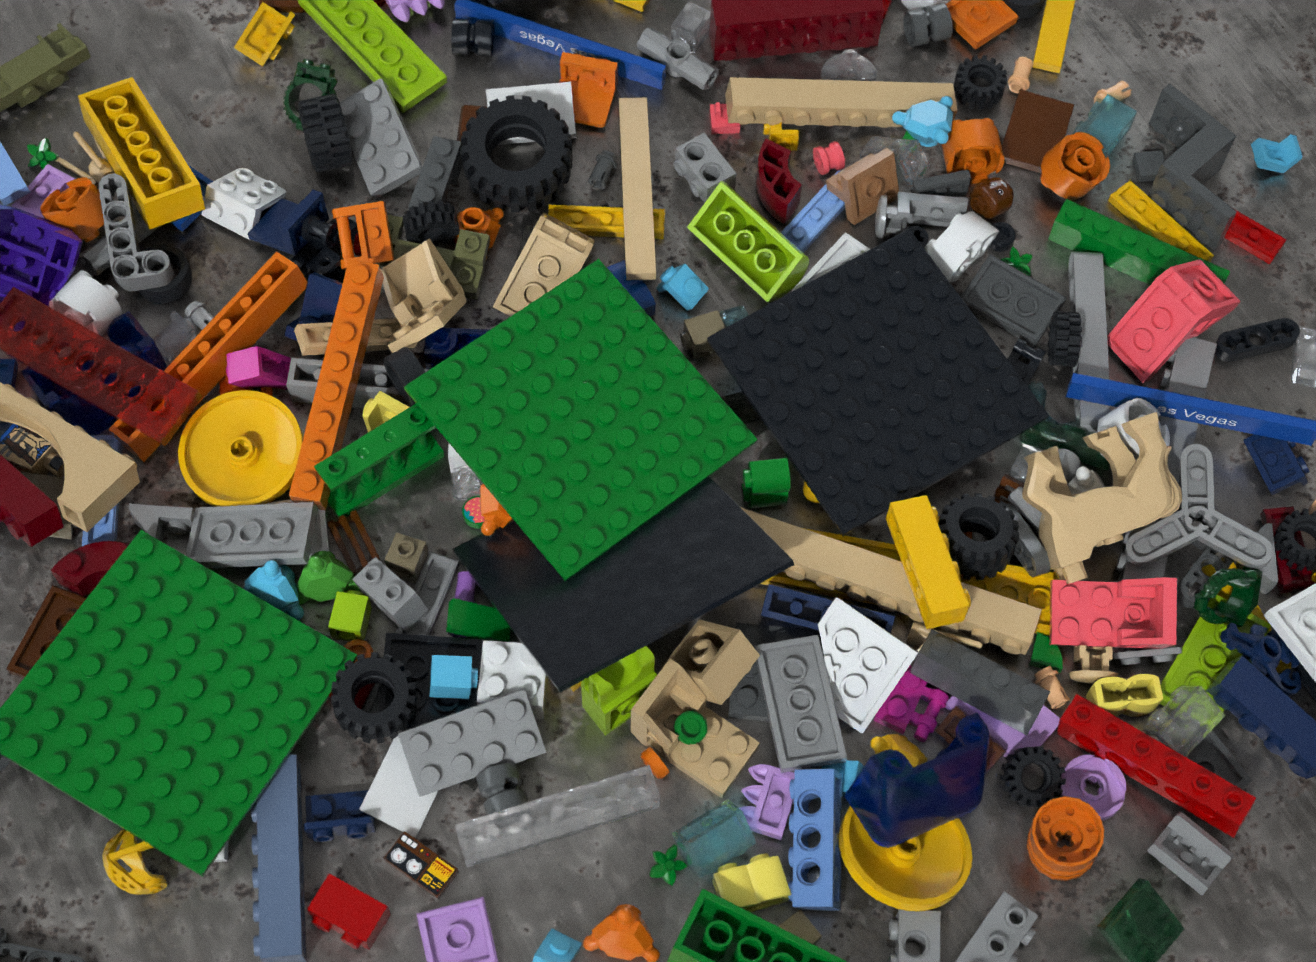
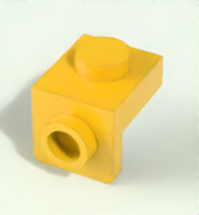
(785, 138)

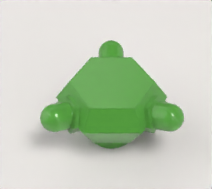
(323, 578)

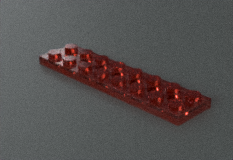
(108, 359)

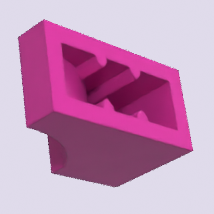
(257, 368)

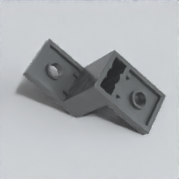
(1200, 155)

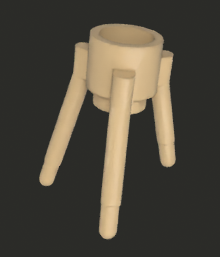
(98, 166)
(919, 633)

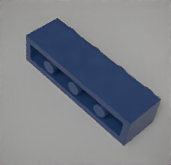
(808, 607)
(1267, 713)

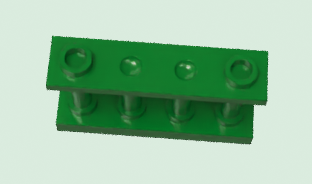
(379, 461)

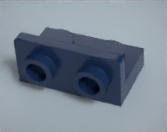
(1277, 462)
(337, 816)

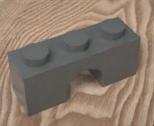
(438, 171)

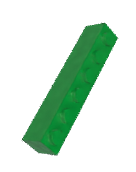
(1121, 245)

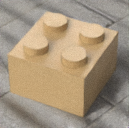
(715, 658)

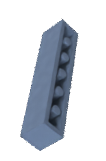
(280, 867)

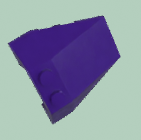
(35, 255)

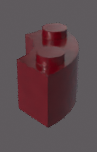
(775, 183)
(87, 565)

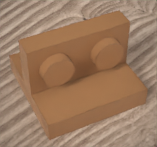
(864, 183)

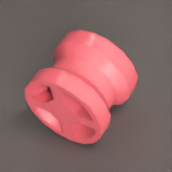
(829, 158)

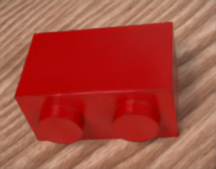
(348, 912)

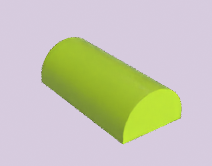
(749, 244)

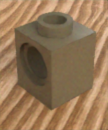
(696, 333)
(406, 557)

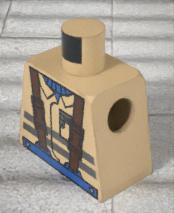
(30, 452)

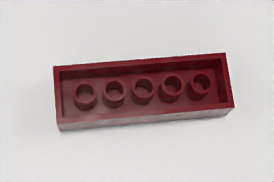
(791, 26)

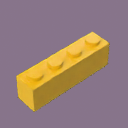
(928, 562)

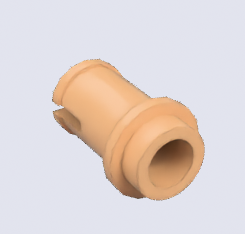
(1020, 75)
(1114, 91)
(1048, 680)

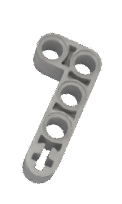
(125, 232)

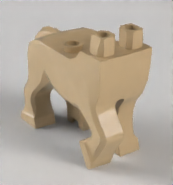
(1099, 516)

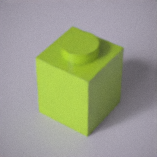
(350, 616)

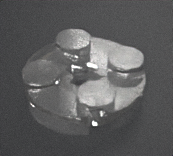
(849, 64)

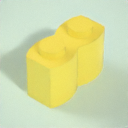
(1130, 697)
(753, 885)

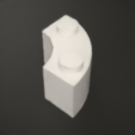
(961, 244)

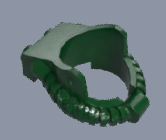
(308, 72)
(1241, 602)

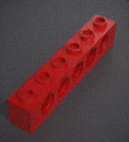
(1156, 765)

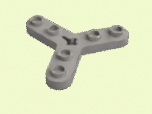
(1177, 530)

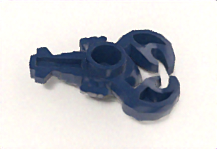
(1265, 654)

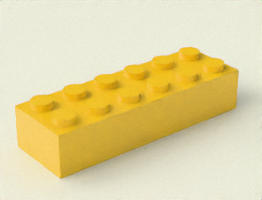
(141, 152)

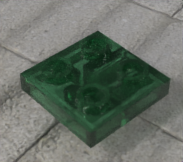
(1140, 925)

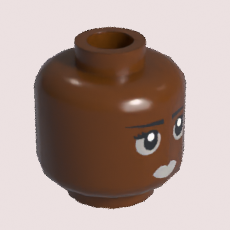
(991, 198)

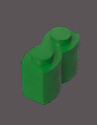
(766, 483)

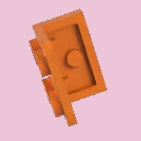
(592, 86)

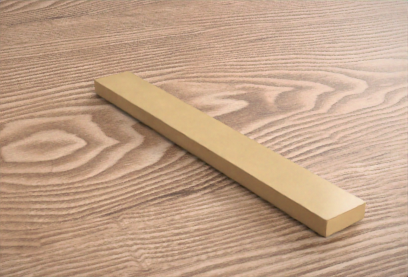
(637, 189)

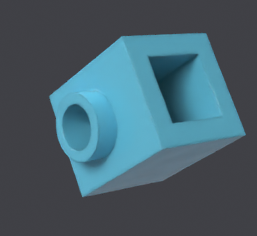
(452, 676)

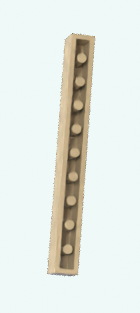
(884, 582)

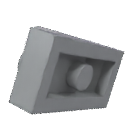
(157, 519)

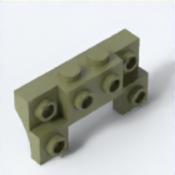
(40, 68)
(465, 262)

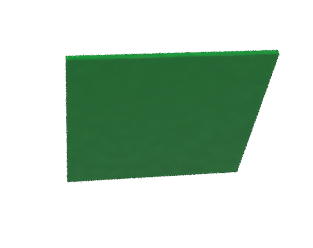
(580, 417)
(170, 701)

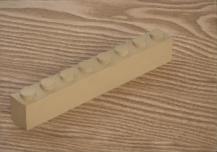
(827, 101)

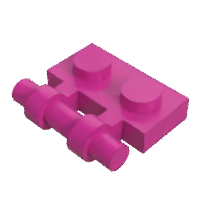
(901, 705)

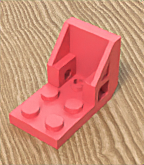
(1171, 310)
(1114, 613)

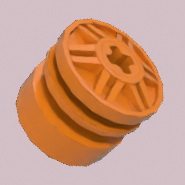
(1069, 820)

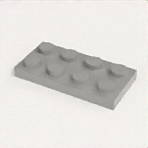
(379, 139)
(252, 534)
(800, 704)
(471, 742)

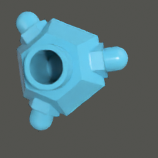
(927, 121)
(277, 587)

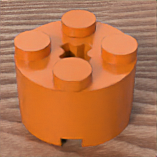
(974, 147)
(1074, 166)
(76, 208)

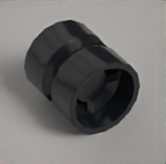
(472, 37)

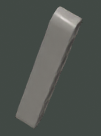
(1088, 299)

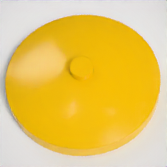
(240, 449)
(912, 874)

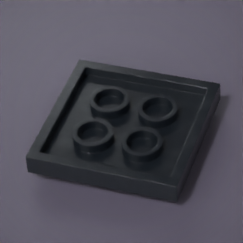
(416, 655)

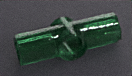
(1066, 436)

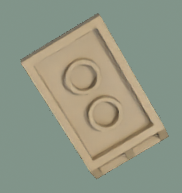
(547, 260)
(420, 294)
(711, 762)

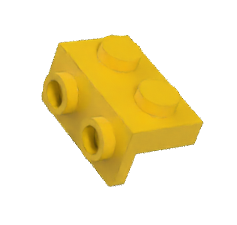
(263, 33)

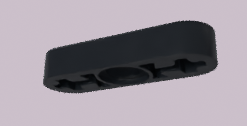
(1265, 330)

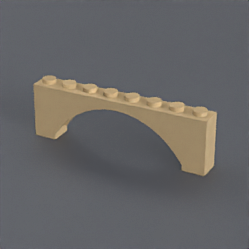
(93, 471)

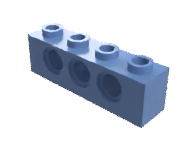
(826, 890)

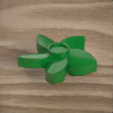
(41, 154)
(1019, 262)
(667, 865)

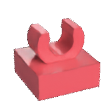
(719, 120)

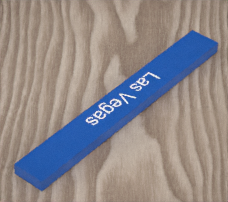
(558, 41)
(1195, 409)

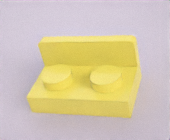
(381, 410)

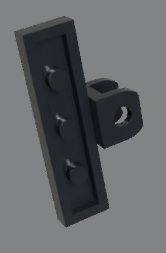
(322, 260)

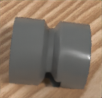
(923, 25)
(501, 787)

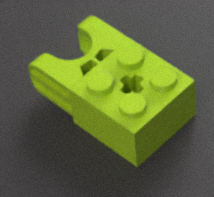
(617, 688)

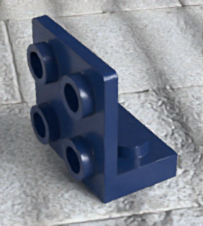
(283, 223)
(318, 304)

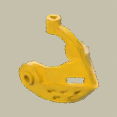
(140, 879)

